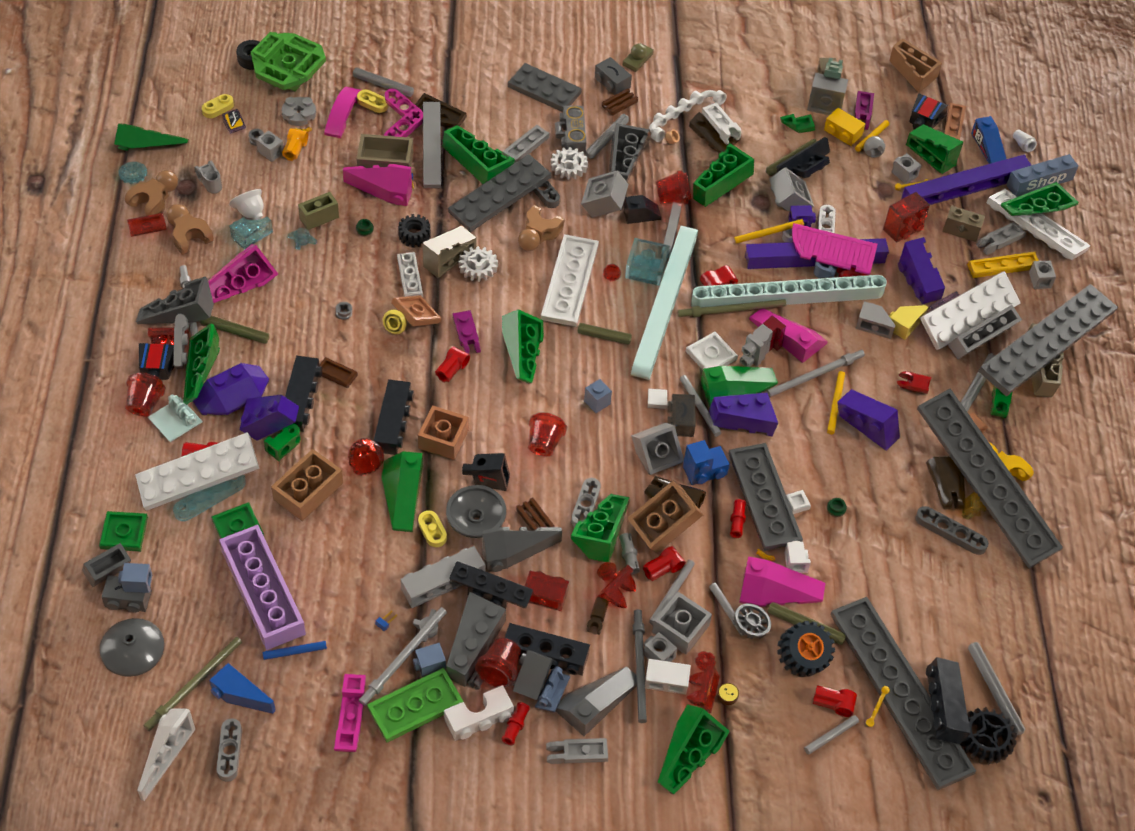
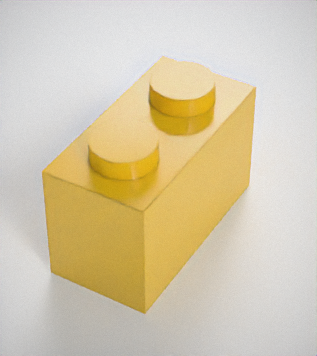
(844, 126)

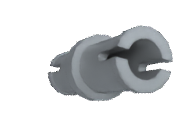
(629, 552)

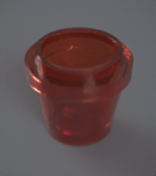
(674, 189)
(143, 393)
(545, 433)
(499, 663)

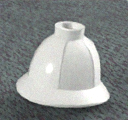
(249, 204)

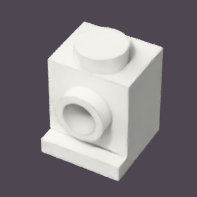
(797, 557)

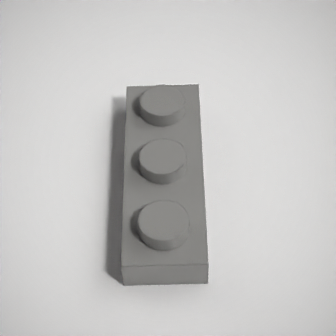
(527, 143)

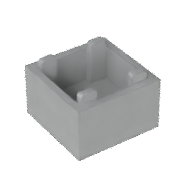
(826, 94)
(604, 194)

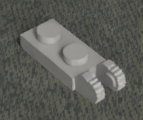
(1001, 238)
(180, 341)
(578, 751)

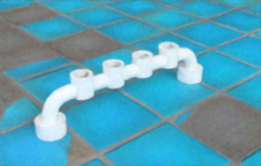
(684, 105)

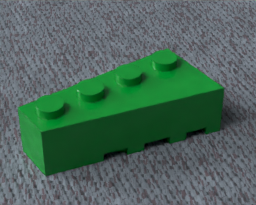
(475, 154)
(723, 175)

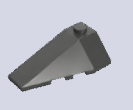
(192, 301)
(508, 547)
(592, 702)

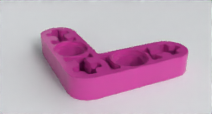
(407, 115)

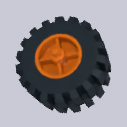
(806, 649)

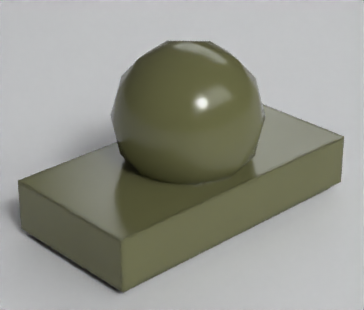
(639, 55)

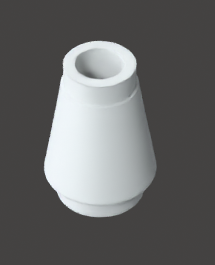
(1025, 141)

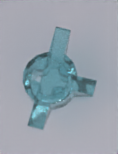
(301, 237)

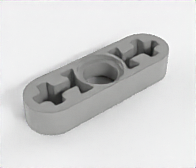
(593, 497)
(225, 740)

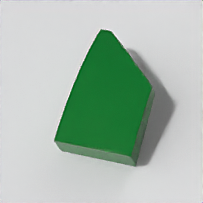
(799, 124)

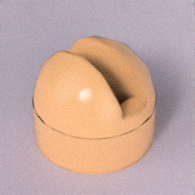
(672, 136)

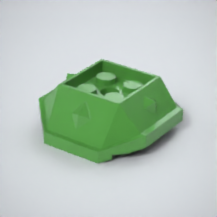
(286, 60)

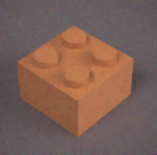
(443, 432)

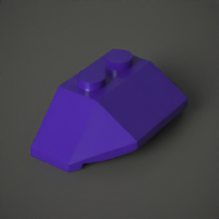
(231, 389)

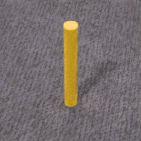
(875, 132)

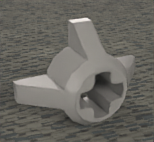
(421, 623)

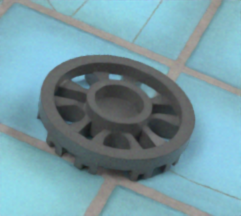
(752, 621)

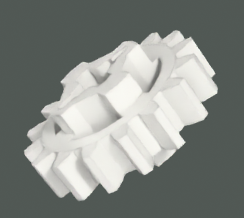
(569, 163)
(478, 263)

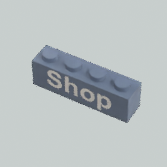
(1042, 174)

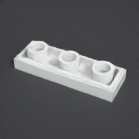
(409, 274)

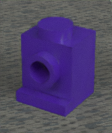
(802, 212)

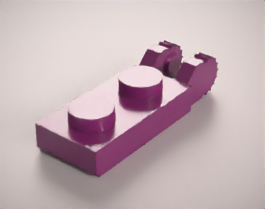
(864, 107)
(466, 330)

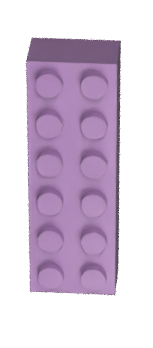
(262, 587)

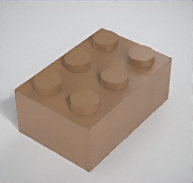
(307, 484)
(665, 516)

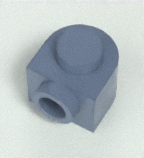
(824, 271)

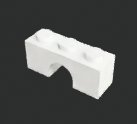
(464, 722)

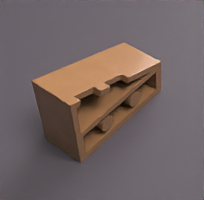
(915, 64)

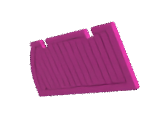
(833, 248)

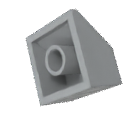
(790, 190)
(658, 448)

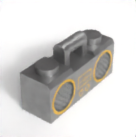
(573, 123)

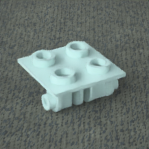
(174, 418)

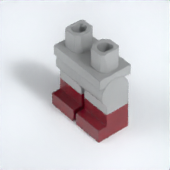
(763, 340)

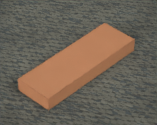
(954, 120)

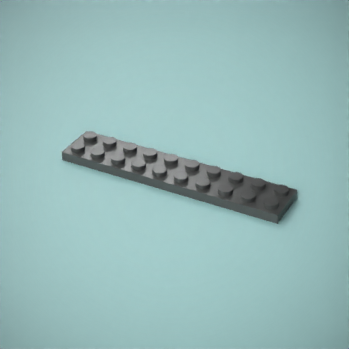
(1047, 340)
(990, 478)
(907, 697)

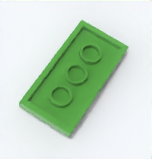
(414, 705)

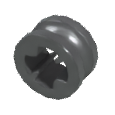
(253, 134)
(344, 315)

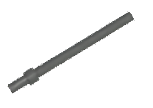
(638, 630)

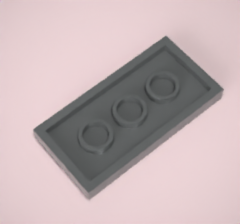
(544, 87)

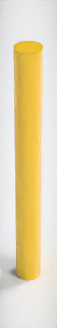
(768, 231)
(837, 396)

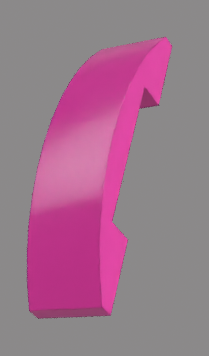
(340, 111)
(350, 714)

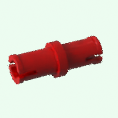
(738, 518)
(515, 723)

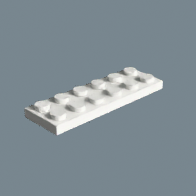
(1042, 228)
(569, 280)
(969, 310)
(196, 471)

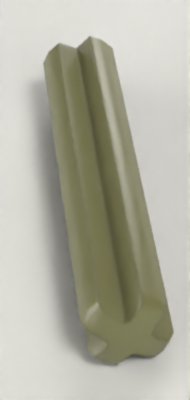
(604, 333)

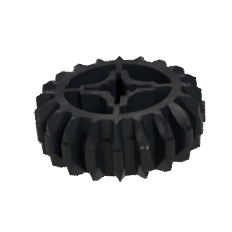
(990, 728)

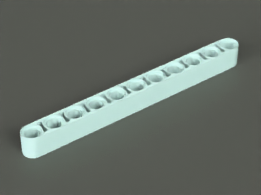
(792, 291)
(664, 303)

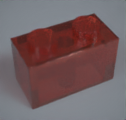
(547, 590)

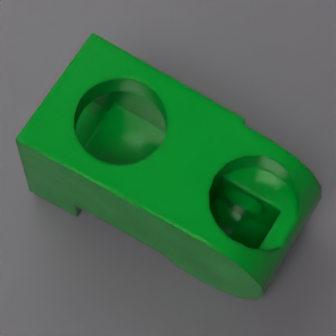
(1000, 403)
(283, 442)

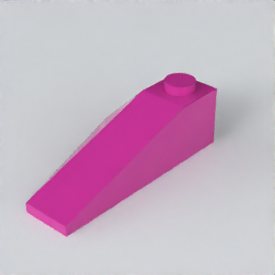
(387, 183)
(243, 273)
(797, 338)
(771, 582)

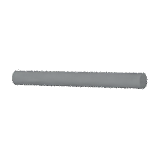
(700, 405)
(673, 589)

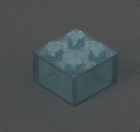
(647, 261)

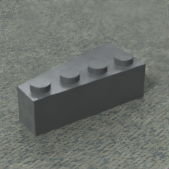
(626, 148)
(474, 636)

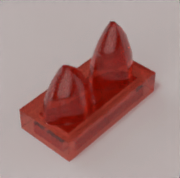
(161, 335)
(612, 592)
(708, 682)

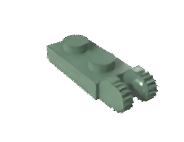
(833, 69)

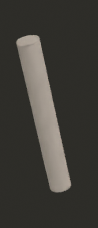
(724, 603)
(831, 734)

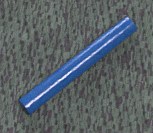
(294, 650)

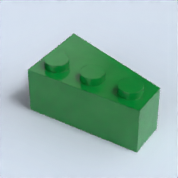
(935, 147)

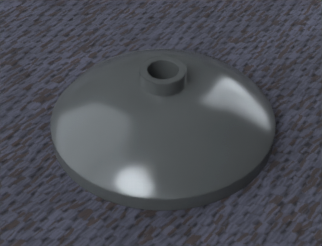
(472, 503)
(135, 656)

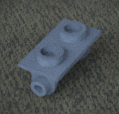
(552, 690)

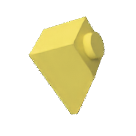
(907, 319)

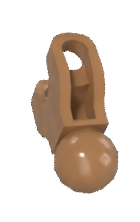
(152, 192)
(187, 227)
(539, 229)

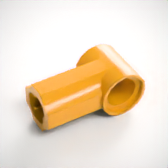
(295, 141)

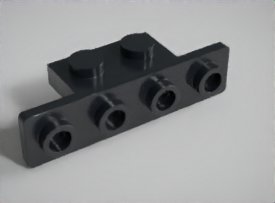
(808, 160)
(491, 587)

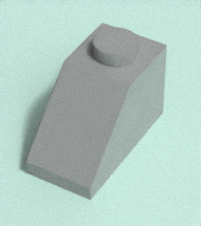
(875, 320)

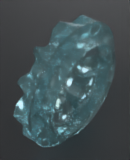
(132, 167)

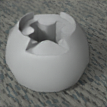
(874, 146)

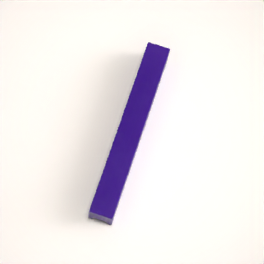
(967, 181)
(785, 255)

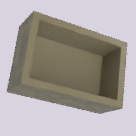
(384, 150)

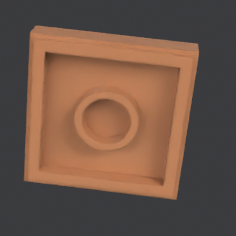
(416, 310)

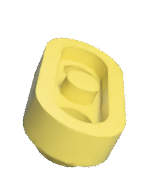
(372, 101)
(217, 106)
(432, 530)

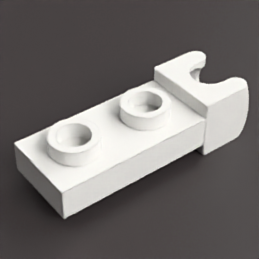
(721, 122)

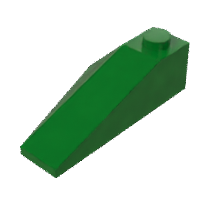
(136, 137)
(1040, 201)
(522, 338)
(201, 357)
(736, 380)
(401, 485)
(601, 528)
(693, 741)

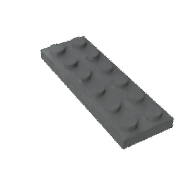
(499, 192)
(765, 496)

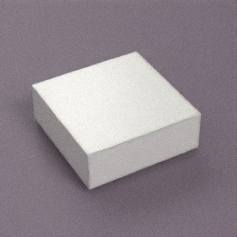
(657, 398)
(798, 501)

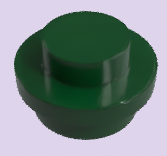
(364, 227)
(836, 507)

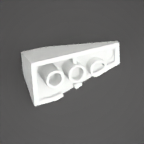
(169, 739)

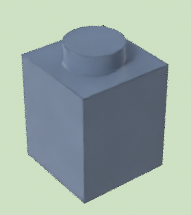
(597, 396)
(136, 577)
(429, 659)

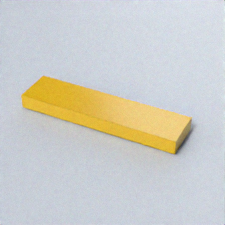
(999, 264)

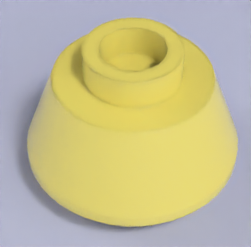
(394, 321)

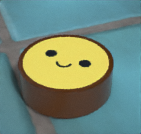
(728, 694)

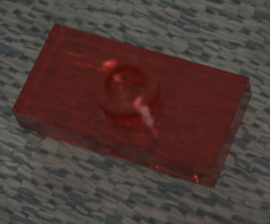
(146, 224)

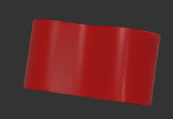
(721, 276)

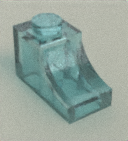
(249, 232)

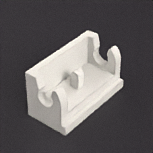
(667, 676)

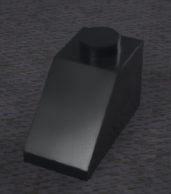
(640, 209)

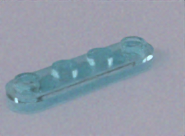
(206, 498)

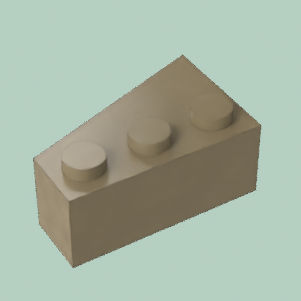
(445, 250)

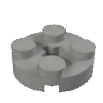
(292, 105)

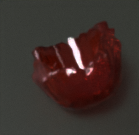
(365, 456)

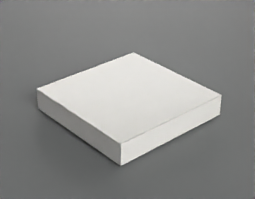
(711, 352)

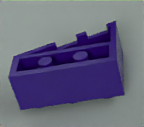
(919, 271)
(744, 411)
(267, 415)
(870, 417)

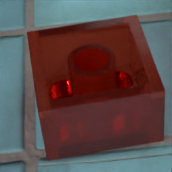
(906, 217)

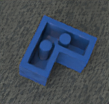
(704, 463)

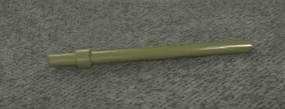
(696, 311)
(179, 696)

